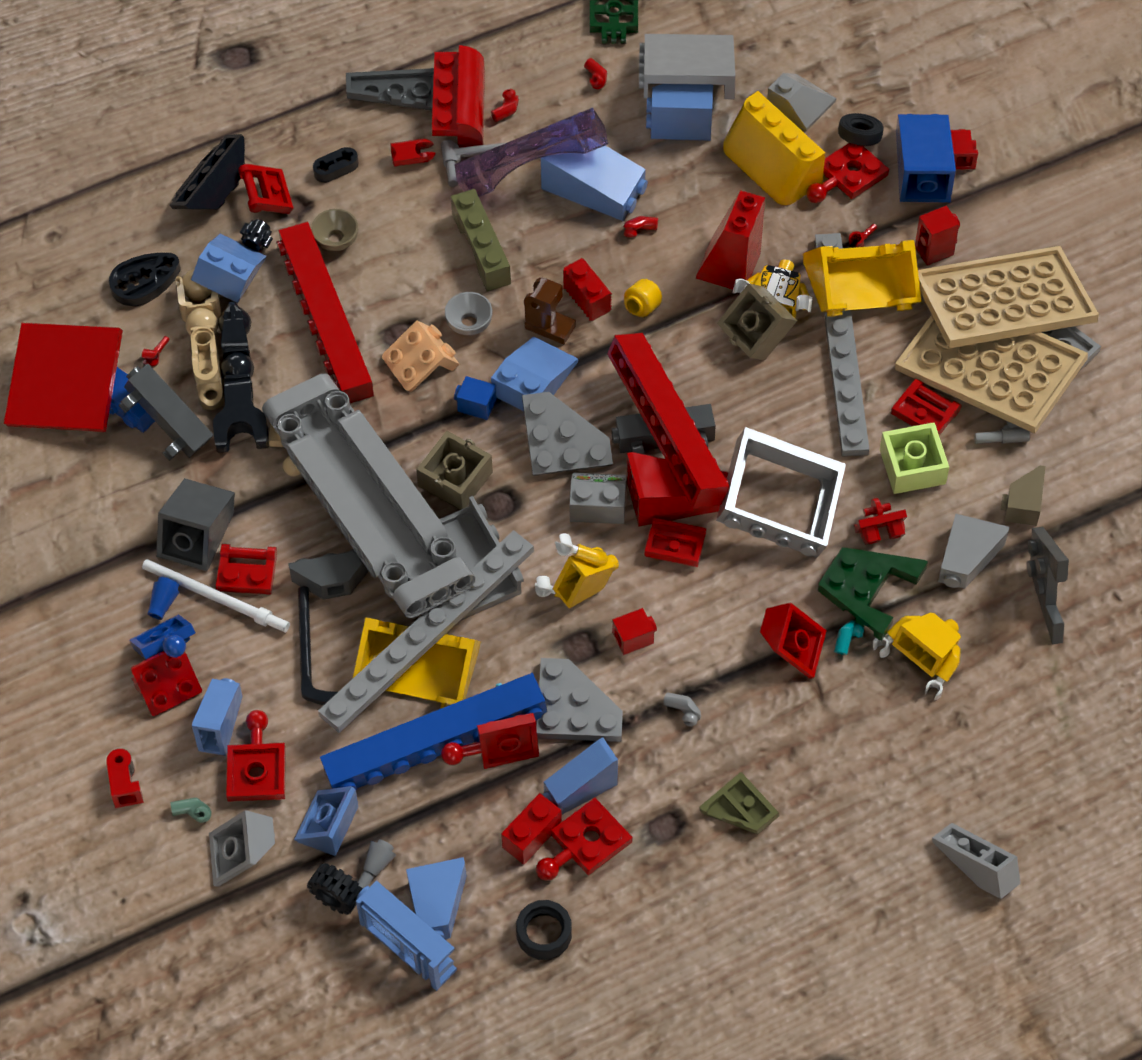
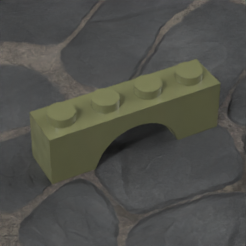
(488, 253)

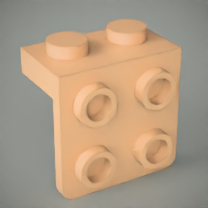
(418, 355)

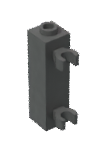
(167, 410)
(634, 436)

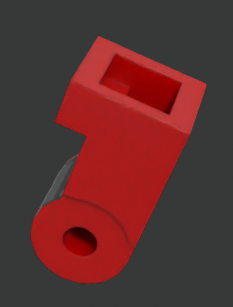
(120, 774)

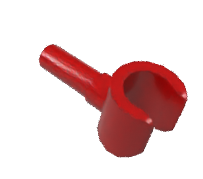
(861, 236)
(152, 356)

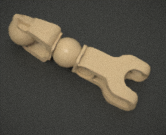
(202, 326)

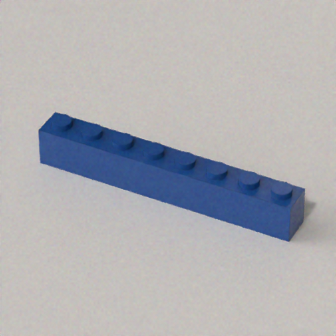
(425, 736)

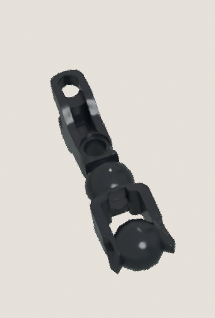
(237, 370)

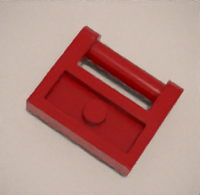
(272, 186)
(919, 412)
(246, 577)

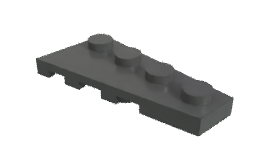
(394, 87)

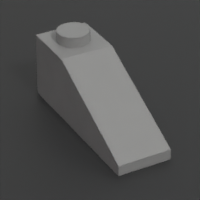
(980, 860)

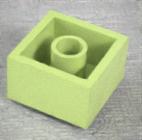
(914, 458)

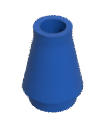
(162, 596)

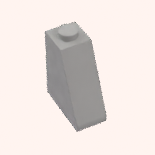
(970, 549)

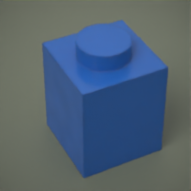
(475, 397)

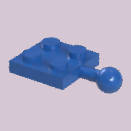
(167, 637)

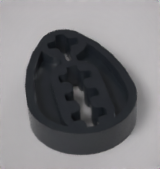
(148, 289)

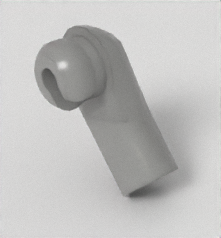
(688, 707)

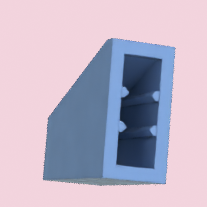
(217, 716)
(583, 777)
(437, 893)

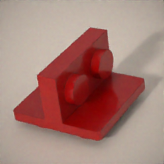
(165, 681)

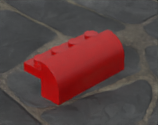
(459, 96)

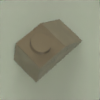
(1025, 498)

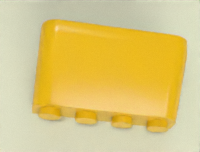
(773, 151)

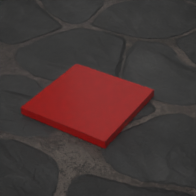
(63, 377)

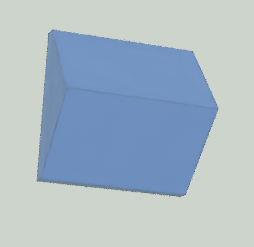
(328, 819)

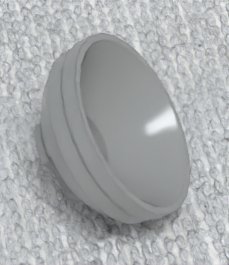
(468, 305)

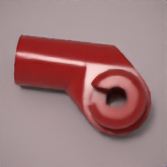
(599, 74)
(639, 222)

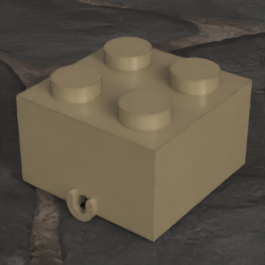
(756, 322)
(454, 470)

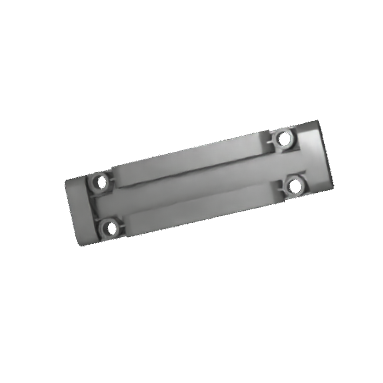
(368, 495)

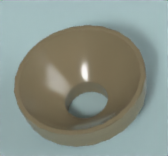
(333, 222)

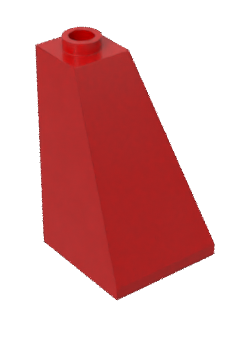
(657, 491)

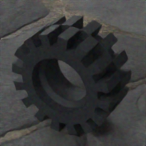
(334, 888)

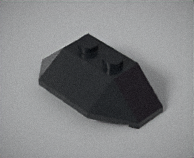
(213, 176)

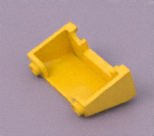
(864, 277)
(438, 675)

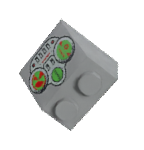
(597, 498)

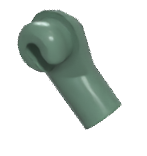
(194, 807)

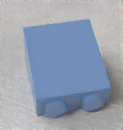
(680, 112)

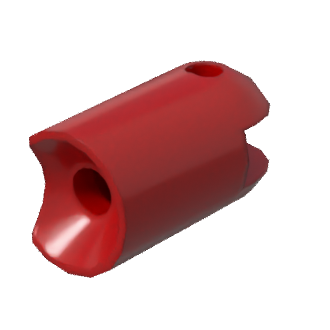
(409, 152)

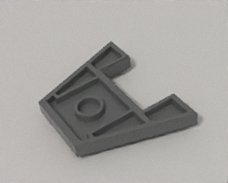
(1047, 568)

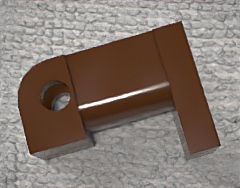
(542, 314)

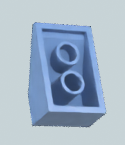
(227, 267)
(532, 370)

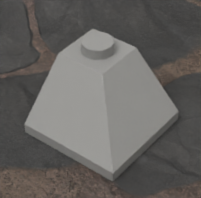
(799, 99)
(239, 845)

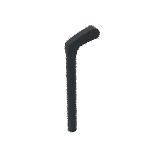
(307, 690)

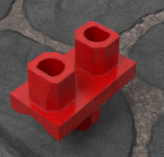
(869, 527)

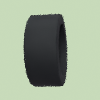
(544, 908)

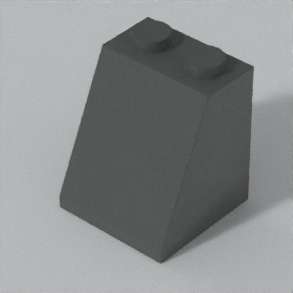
(194, 523)

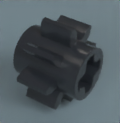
(256, 235)

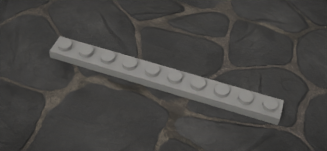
(845, 373)
(423, 634)

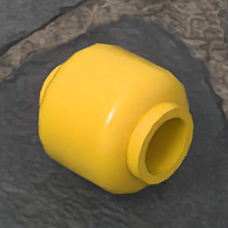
(642, 298)

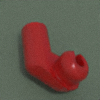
(508, 106)

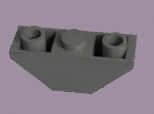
(329, 575)

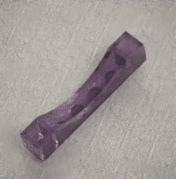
(571, 135)

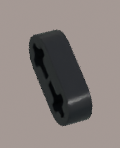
(335, 164)

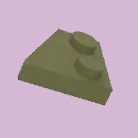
(741, 805)

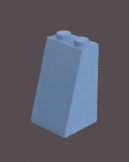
(595, 180)

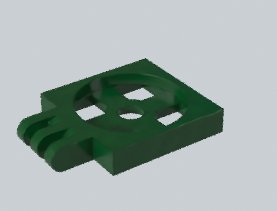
(613, 27)

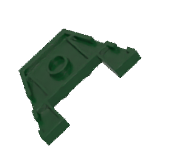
(858, 577)

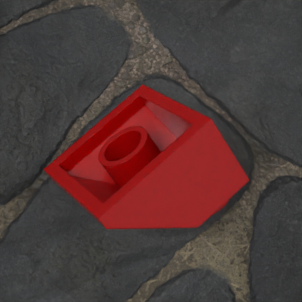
(794, 637)

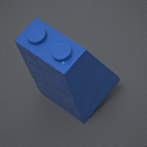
(925, 158)

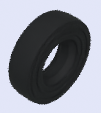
(850, 131)

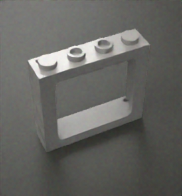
(824, 469)

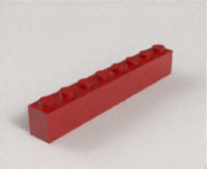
(325, 312)
(668, 420)

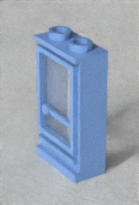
(405, 934)

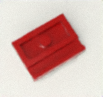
(675, 542)

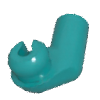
(845, 634)

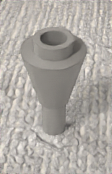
(377, 858)

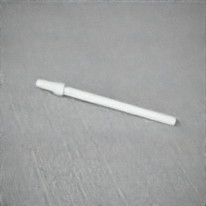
(261, 616)

